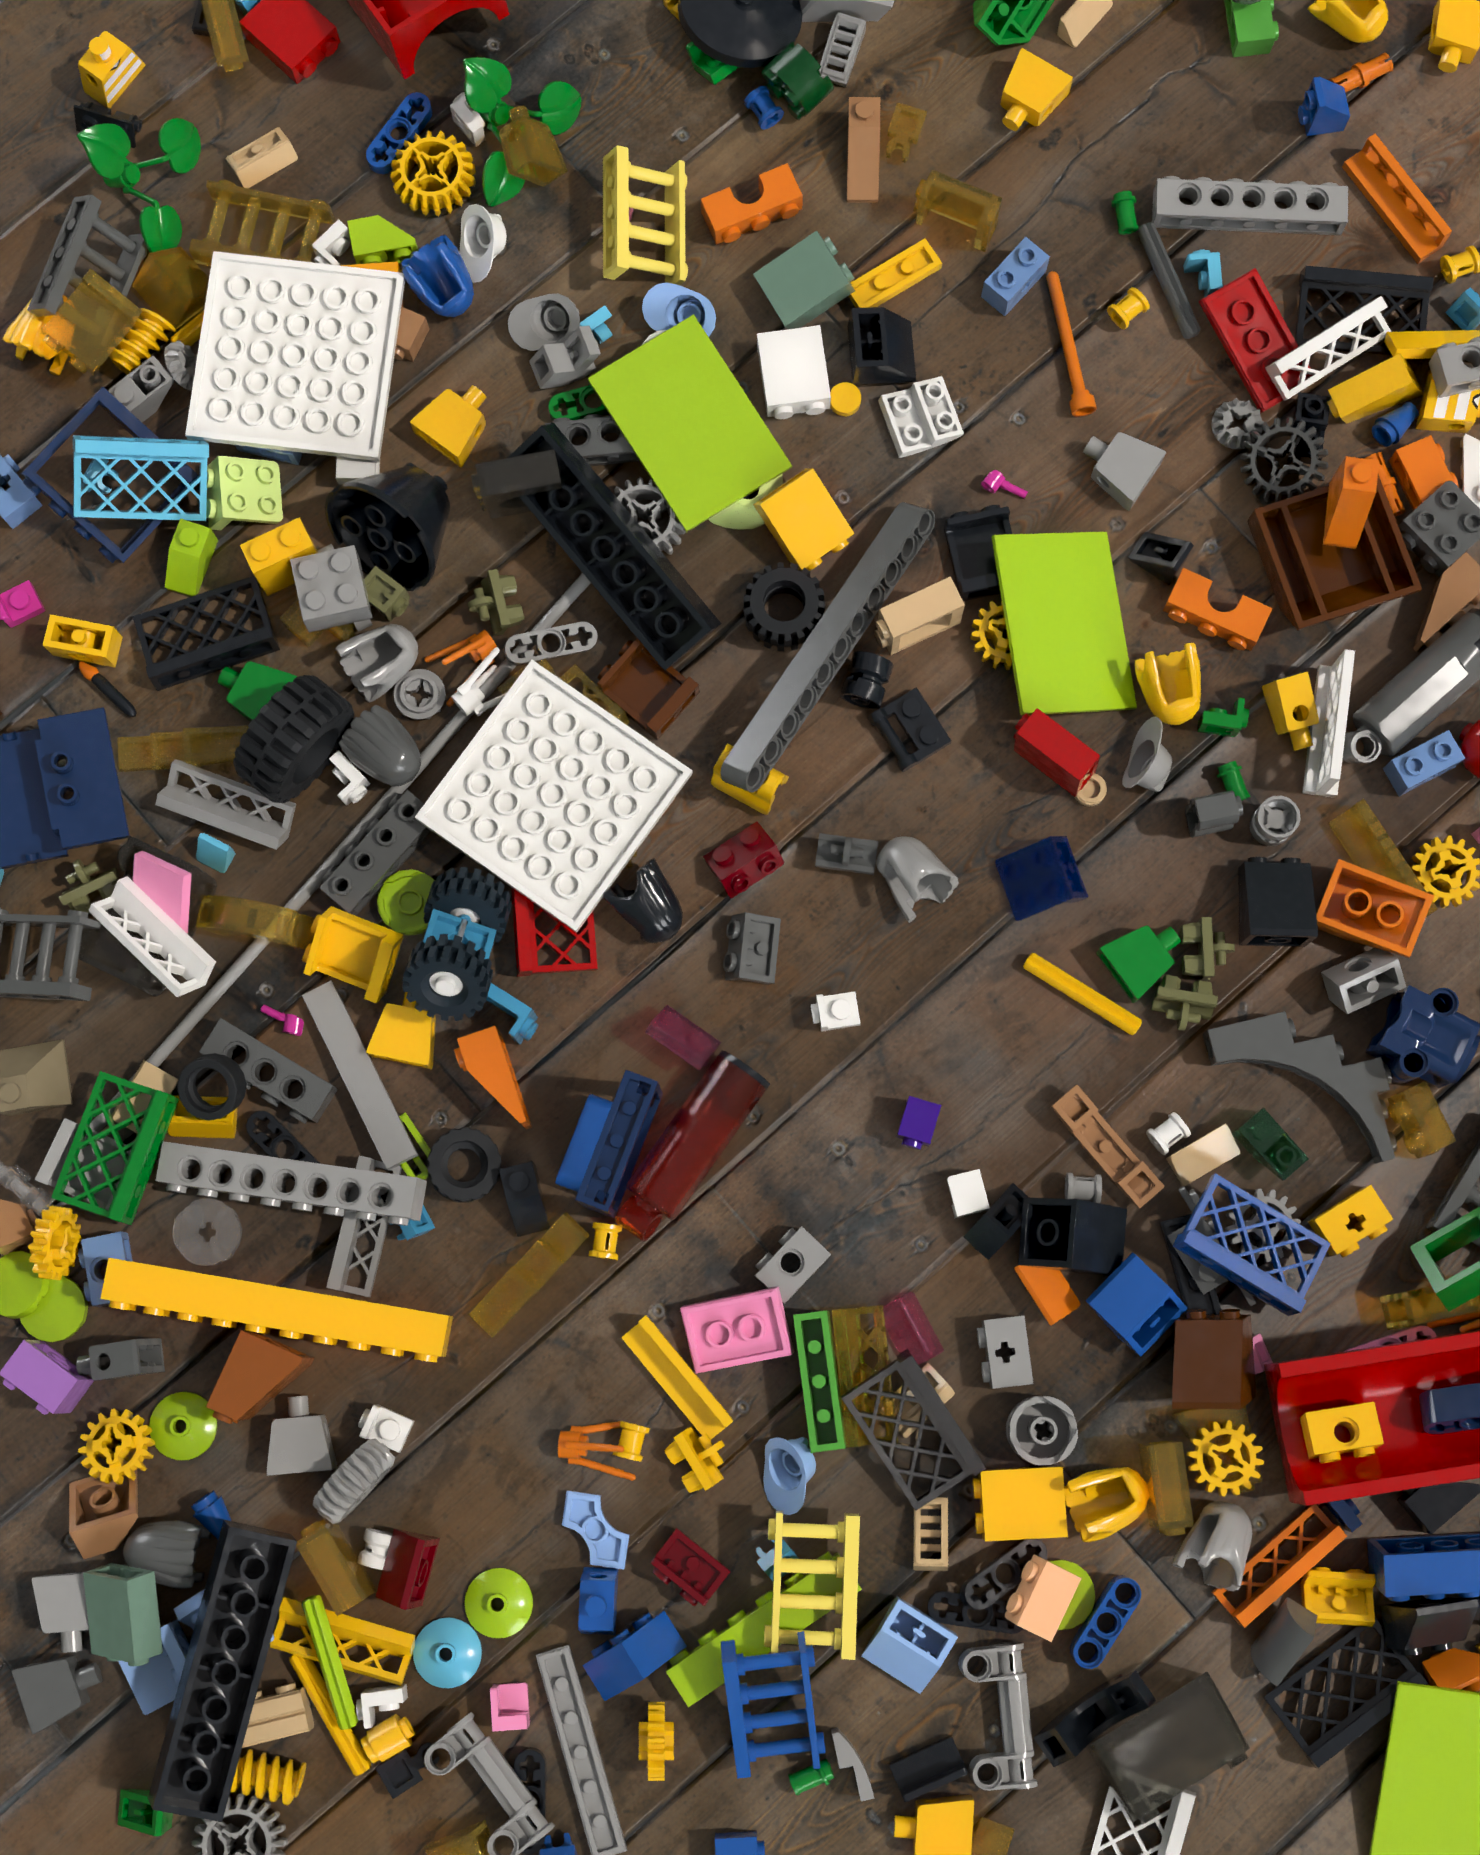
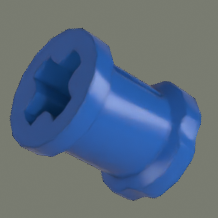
(763, 107)

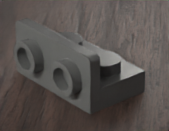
(752, 948)

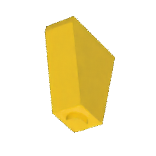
(1374, 390)

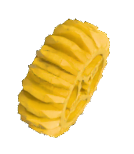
(448, 155)

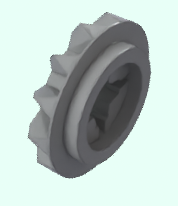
(176, 357)
(1235, 437)
(410, 684)

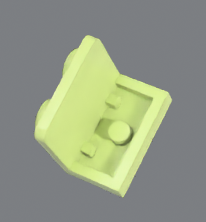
(243, 491)

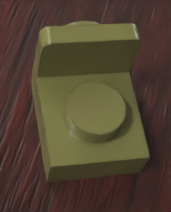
(386, 594)

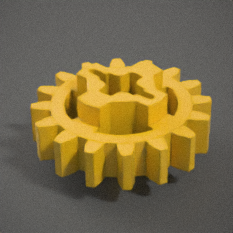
(993, 630)
(1441, 859)
(55, 1243)
(1233, 1444)
(126, 1456)
(656, 1741)

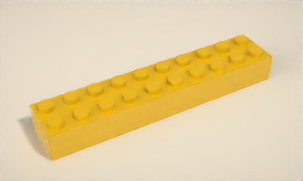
(276, 1307)

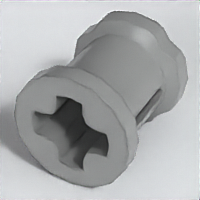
(1083, 1187)

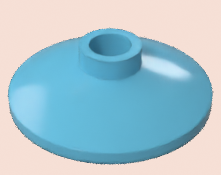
(465, 1650)

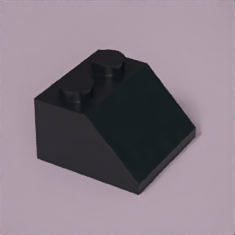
(1427, 1623)

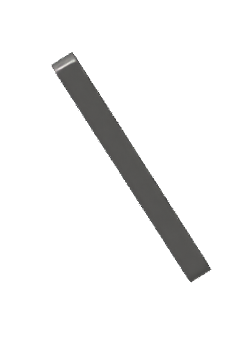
(827, 647)

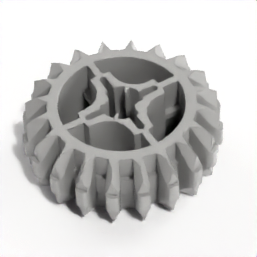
(652, 511)
(353, 1481)
(258, 1817)

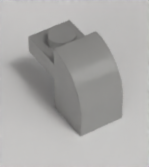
(566, 362)

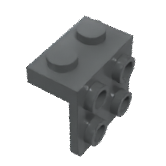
(1442, 528)

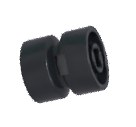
(866, 680)

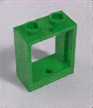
(1440, 1244)

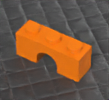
(730, 218)
(1190, 604)

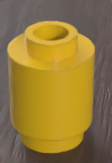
(387, 1738)

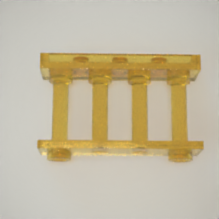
(227, 192)

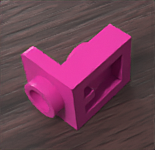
(20, 604)

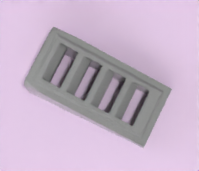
(848, 30)

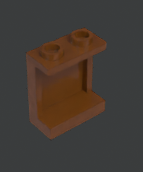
(646, 690)

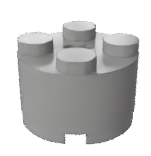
(1061, 1425)

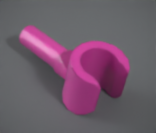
(996, 479)
(292, 1024)

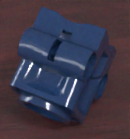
(1430, 1041)

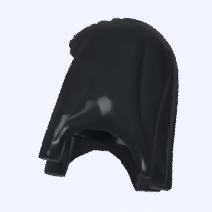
(651, 907)

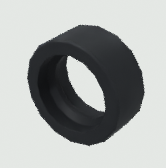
(192, 1100)

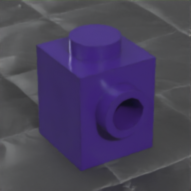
(918, 1122)

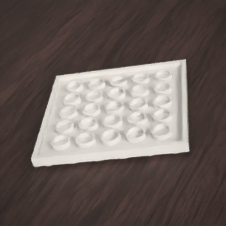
(295, 356)
(554, 795)

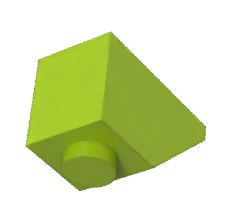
(189, 557)

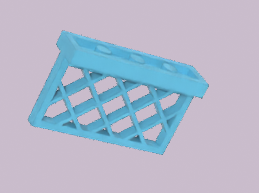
(139, 449)

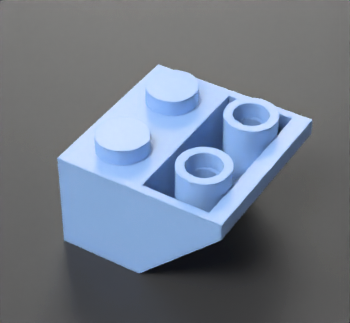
(909, 1645)

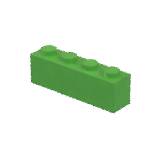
(1251, 27)
(820, 1381)

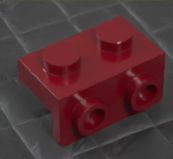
(744, 859)
(689, 1568)

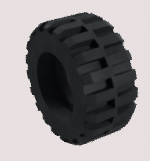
(293, 738)

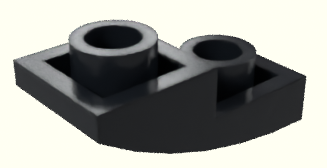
(1315, 413)

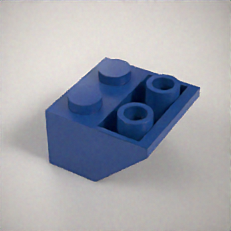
(1136, 1304)

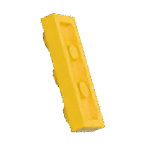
(895, 275)

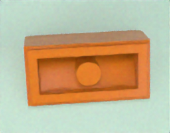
(1049, 1291)

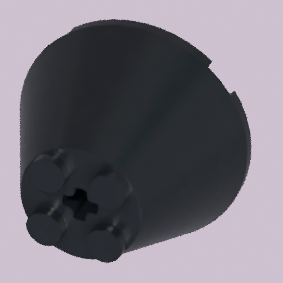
(393, 522)

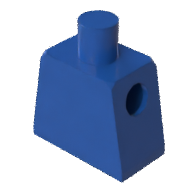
(598, 1601)

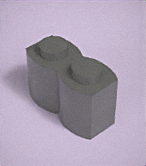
(1213, 813)

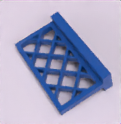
(1243, 1272)

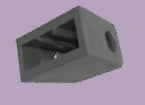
(122, 1359)
(54, 1689)

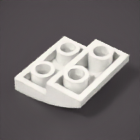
(920, 417)

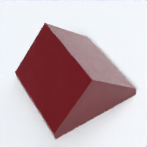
(407, 1569)

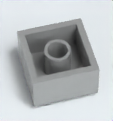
(331, 588)

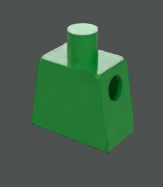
(252, 687)
(1139, 959)

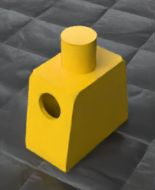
(1455, 32)
(1033, 90)
(452, 423)
(1292, 695)
(404, 1035)
(939, 1826)

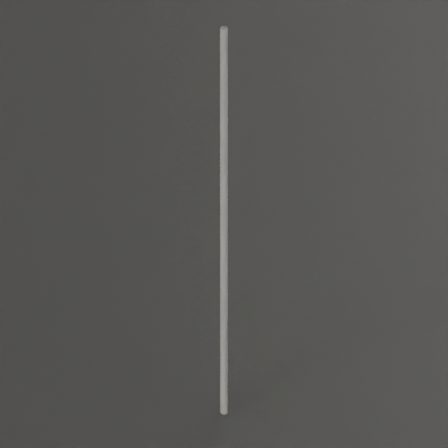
(355, 835)

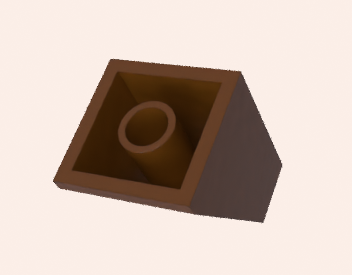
(1213, 1361)

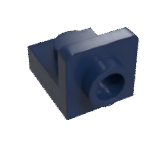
(1345, 1513)

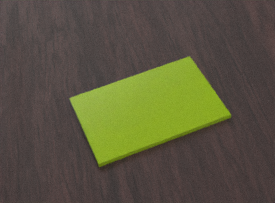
(689, 423)
(1063, 622)
(1430, 1774)

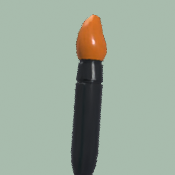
(121, 702)

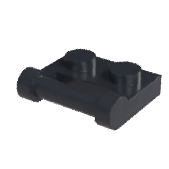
(918, 724)

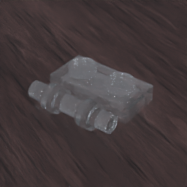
(17, 1181)

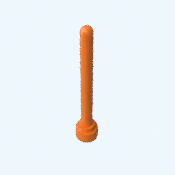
(1081, 402)

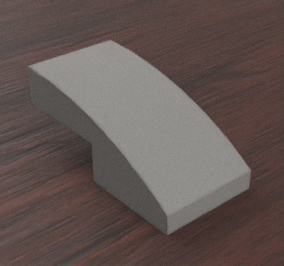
(847, 1757)

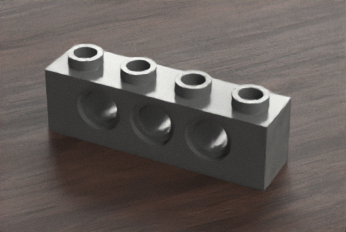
(597, 450)
(316, 1092)

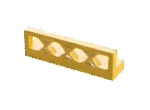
(677, 1378)
(355, 1633)

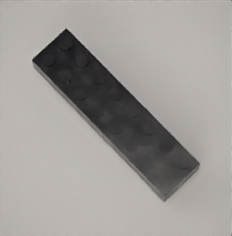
(617, 554)
(222, 1671)

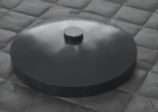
(741, 30)

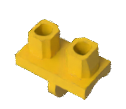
(701, 1457)

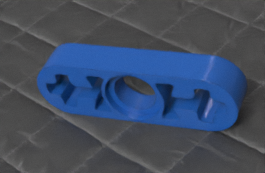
(419, 121)

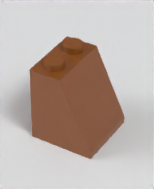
(254, 1376)

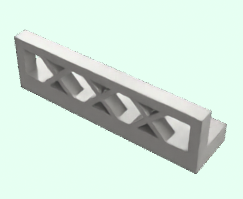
(225, 815)
(348, 1238)

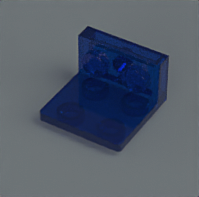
(1041, 877)

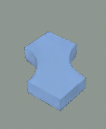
(585, 1515)

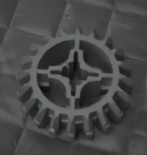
(1258, 449)

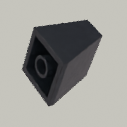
(1276, 903)
(1072, 1235)

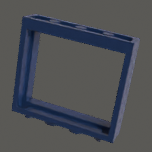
(63, 507)
(619, 1144)

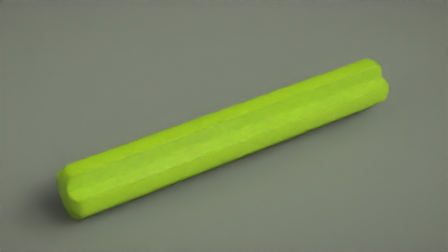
(330, 1662)

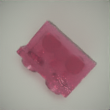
(683, 1037)

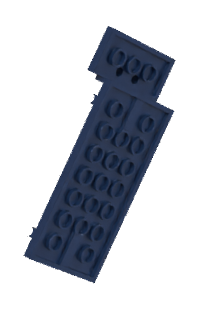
(33, 811)

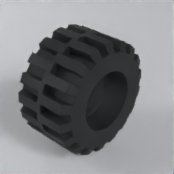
(777, 582)

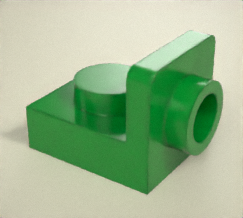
(708, 67)
(1221, 723)

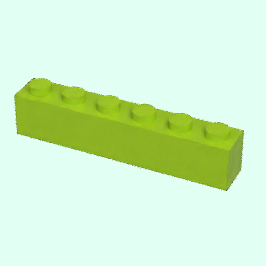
(701, 1670)

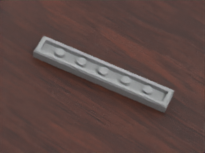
(360, 1075)
(581, 1751)

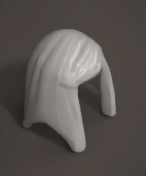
(378, 659)
(914, 874)
(1219, 1545)

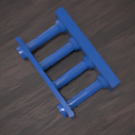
(740, 1694)

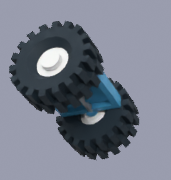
(452, 964)

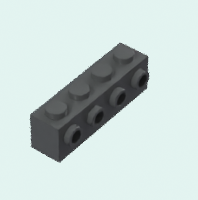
(377, 856)

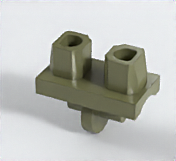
(491, 602)
(77, 896)
(1203, 963)
(1182, 1004)

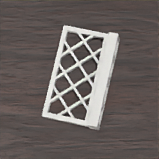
(1328, 736)
(1172, 1834)

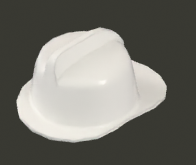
(481, 240)

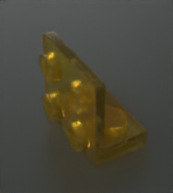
(1421, 1120)

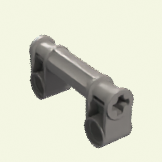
(1013, 1716)
(499, 1779)

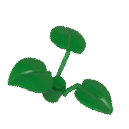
(484, 87)
(107, 152)

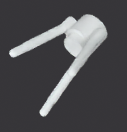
(469, 695)

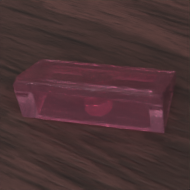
(911, 1328)

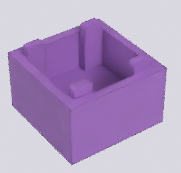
(45, 1377)

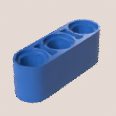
(583, 1142)
(1121, 1613)

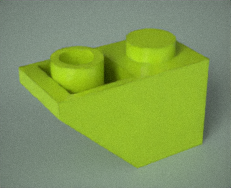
(379, 241)

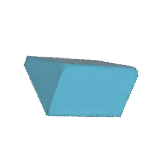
(214, 853)

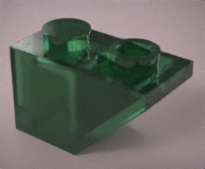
(1270, 1144)

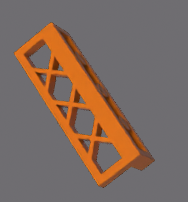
(1397, 199)
(1292, 1570)

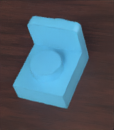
(1209, 269)

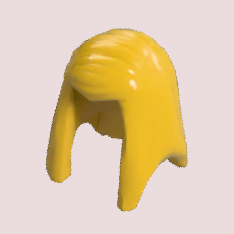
(1353, 19)
(26, 335)
(1171, 684)
(1105, 1501)

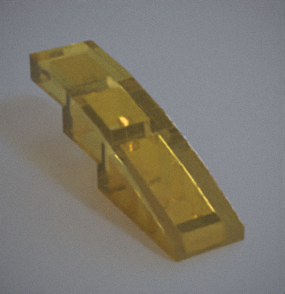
(191, 746)
(529, 1274)

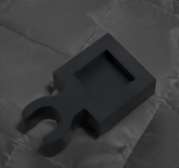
(402, 1771)

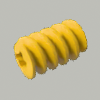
(140, 341)
(268, 1778)

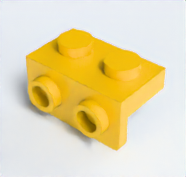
(1339, 1596)

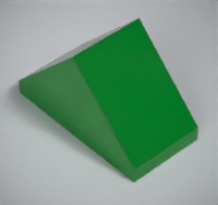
(138, 1815)

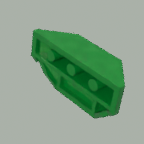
(1009, 20)

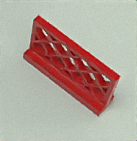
(526, 946)

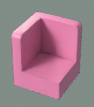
(509, 1706)

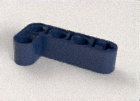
(1450, 1409)

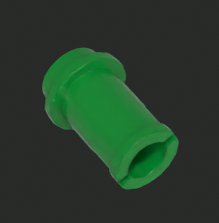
(1125, 212)
(1233, 779)
(810, 1778)

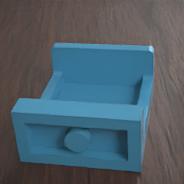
(526, 1018)

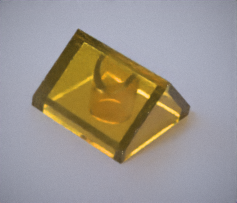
(172, 285)

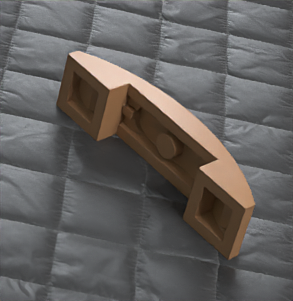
(1106, 1147)

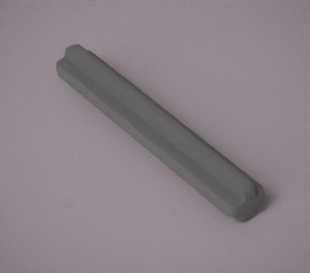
(1168, 280)

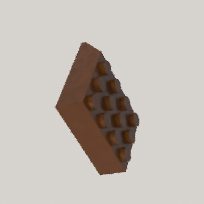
(1327, 581)

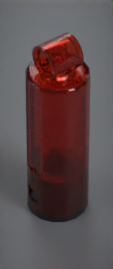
(691, 1144)

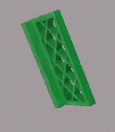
(141, 1158)

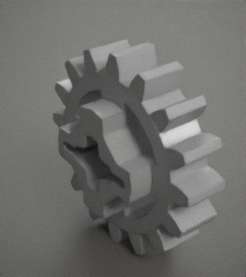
(1258, 1234)

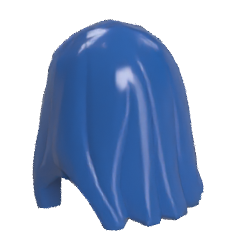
(439, 277)

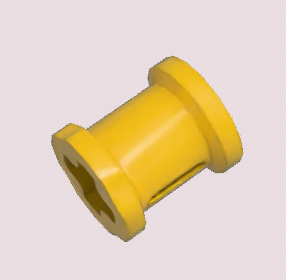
(1460, 264)
(1128, 308)
(605, 1241)
(632, 1441)

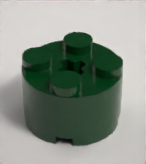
(797, 79)

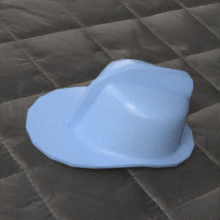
(670, 304)
(786, 1472)

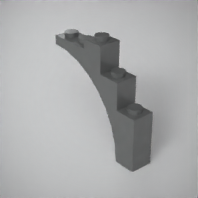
(1353, 1086)

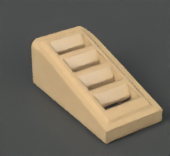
(923, 1564)

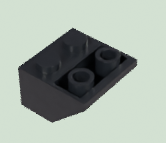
(880, 347)

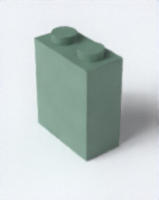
(805, 281)
(123, 1613)

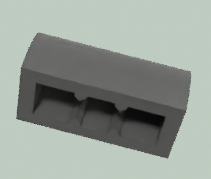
(1283, 1640)

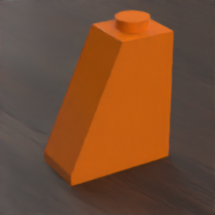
(1350, 501)

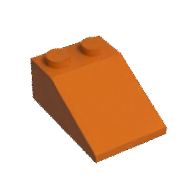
(1372, 909)
(489, 1063)

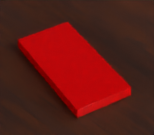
(1252, 335)

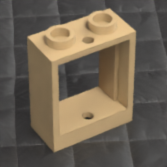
(919, 616)

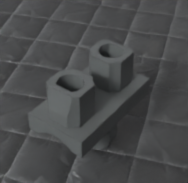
(846, 854)

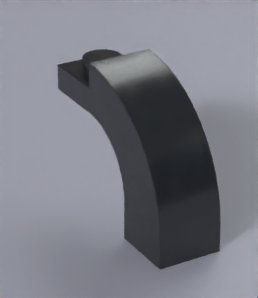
(1092, 1715)

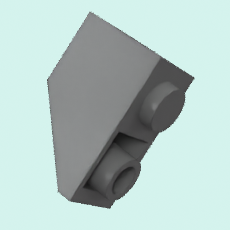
(143, 388)

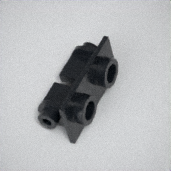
(92, 114)

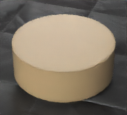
(1093, 791)

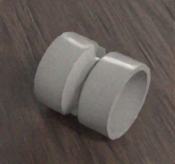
(1274, 821)

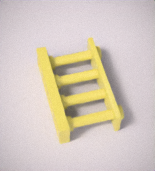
(618, 228)
(844, 1567)

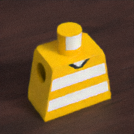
(108, 68)
(1449, 413)

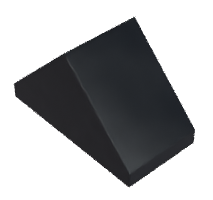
(1161, 555)

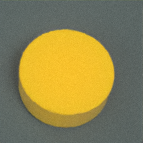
(845, 399)

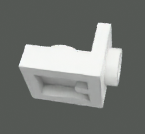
(468, 120)
(331, 244)
(346, 772)
(836, 1011)
(385, 1426)
(384, 1697)

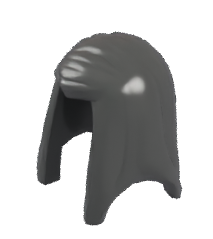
(382, 747)
(167, 1550)

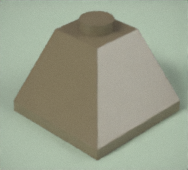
(34, 1078)

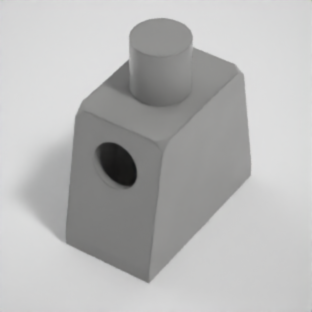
(1124, 466)
(300, 1441)
(62, 1607)

